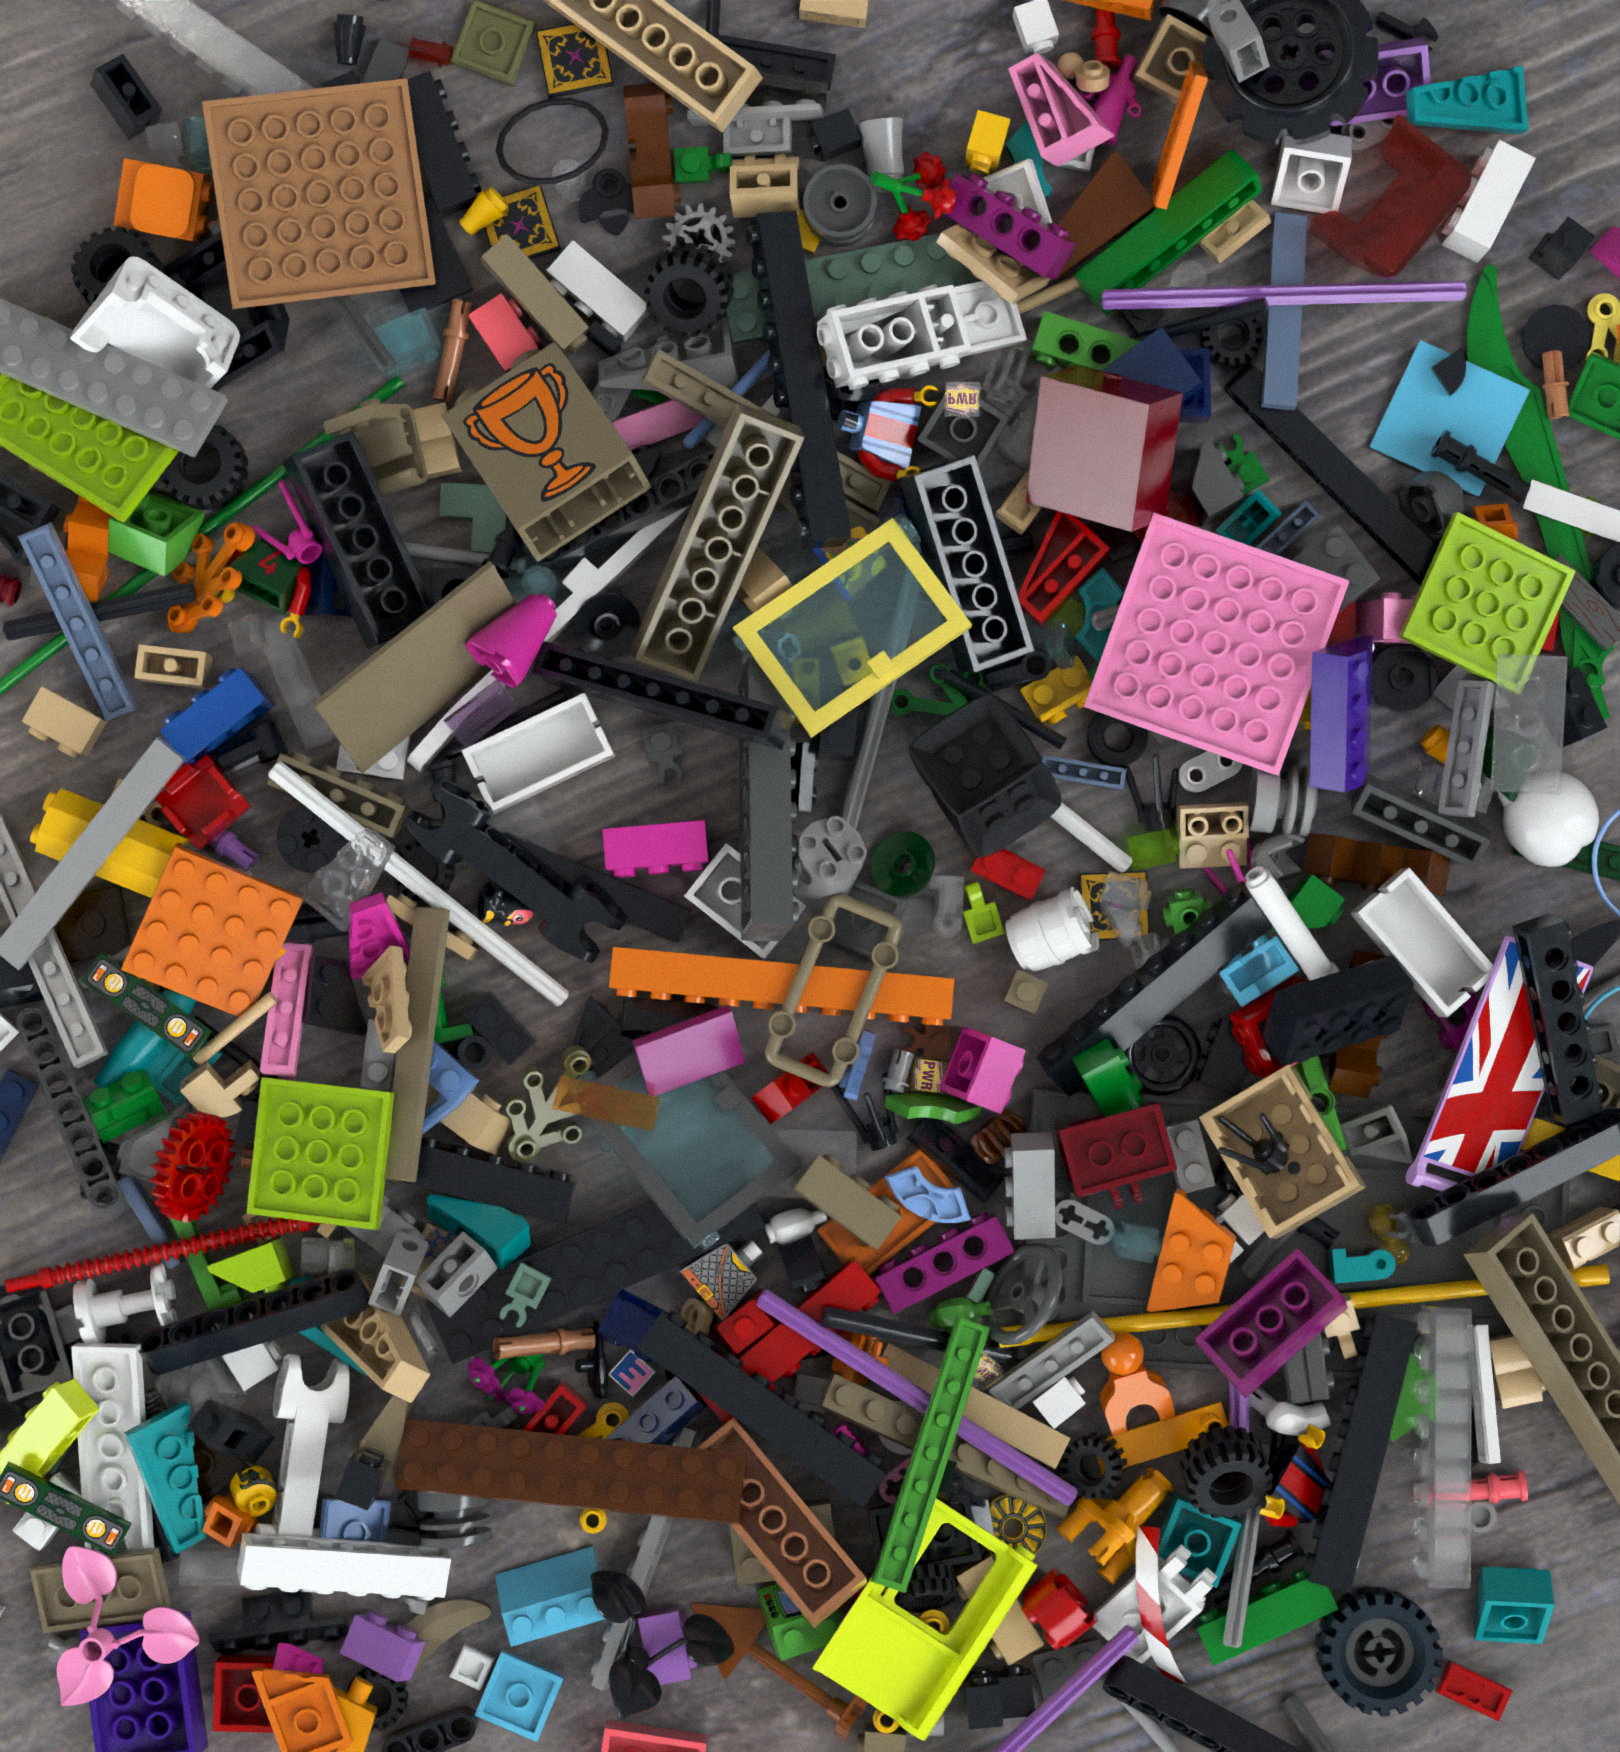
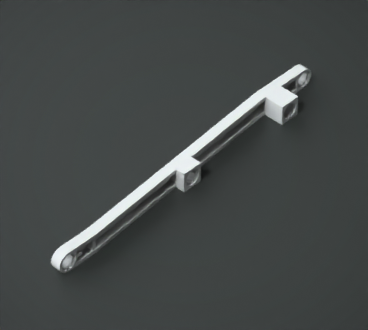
(583, 583)

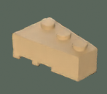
(477, 1120)

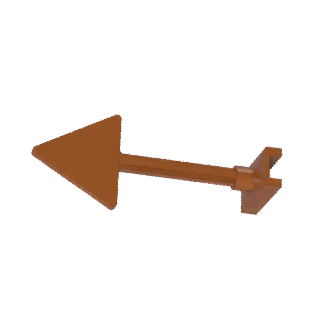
(744, 1627)

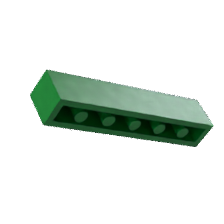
(1170, 233)

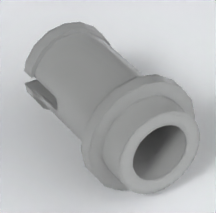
(898, 1071)

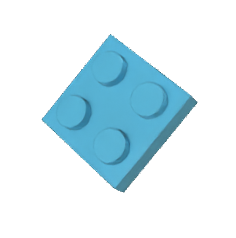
(519, 1695)

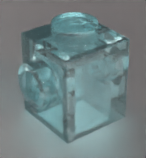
(1137, 1242)

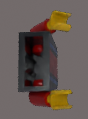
(1296, 1482)

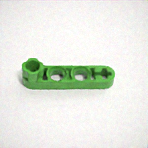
(213, 1291)

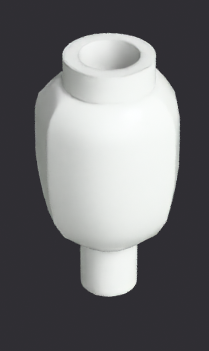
(793, 1225)

